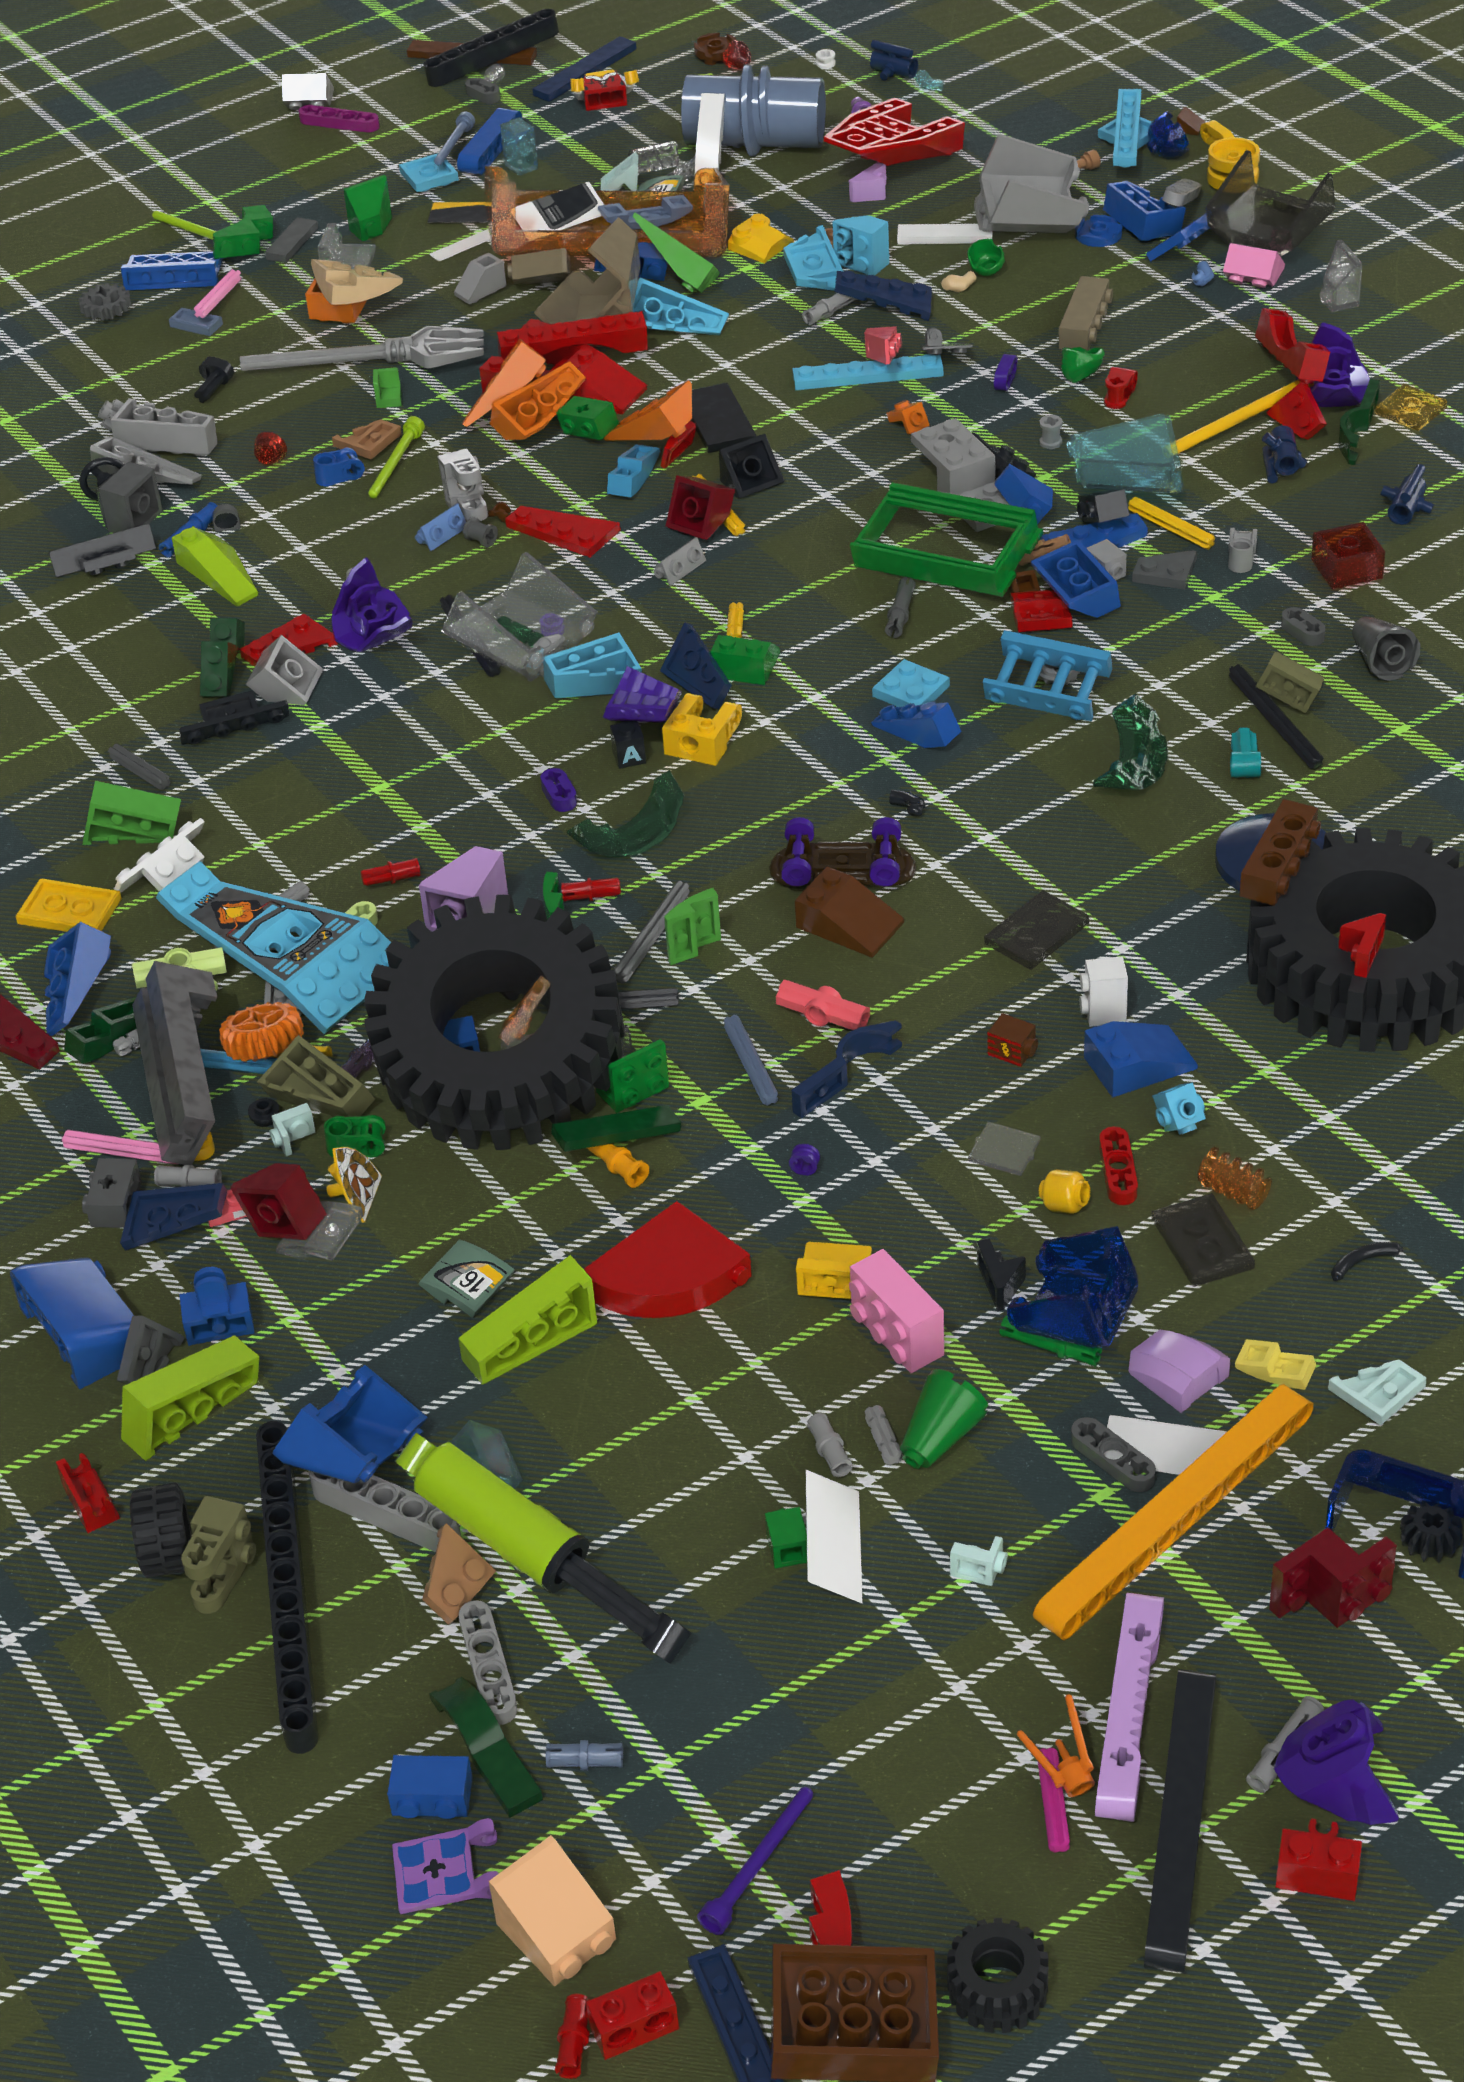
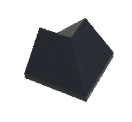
(749, 467)

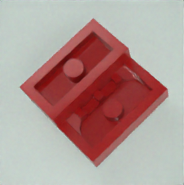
(1040, 611)

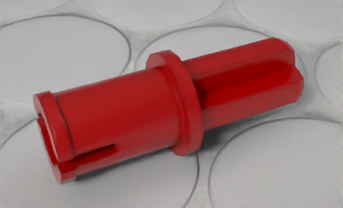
(391, 872)
(590, 889)

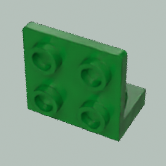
(637, 1076)

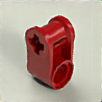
(1120, 386)

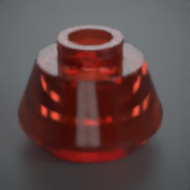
(737, 55)
(269, 448)

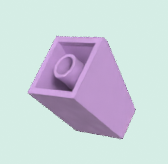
(471, 875)

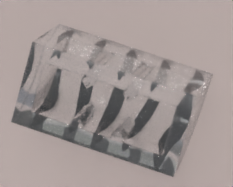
(656, 156)

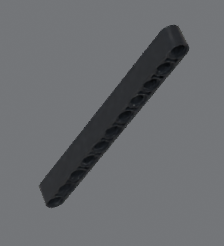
(286, 1594)

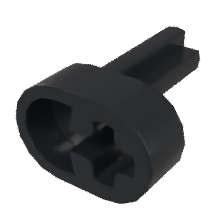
(216, 372)

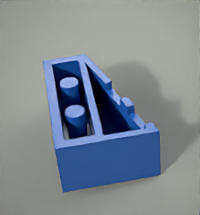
(1140, 212)

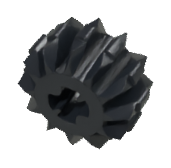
(1431, 1531)

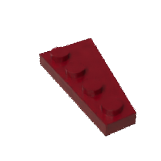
(24, 1038)

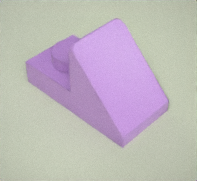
(869, 184)

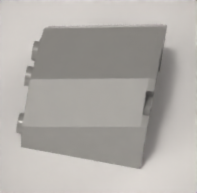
(1028, 189)

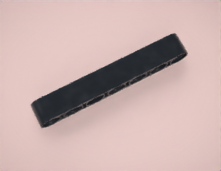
(491, 47)

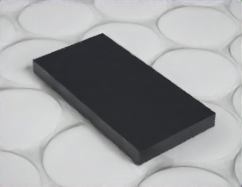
(719, 417)

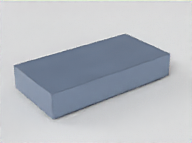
(186, 320)

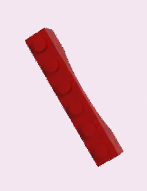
(621, 332)
(1303, 359)

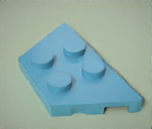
(813, 261)

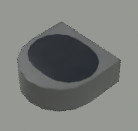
(226, 518)

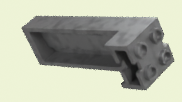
(172, 1057)

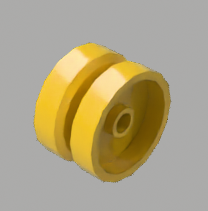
(1225, 154)

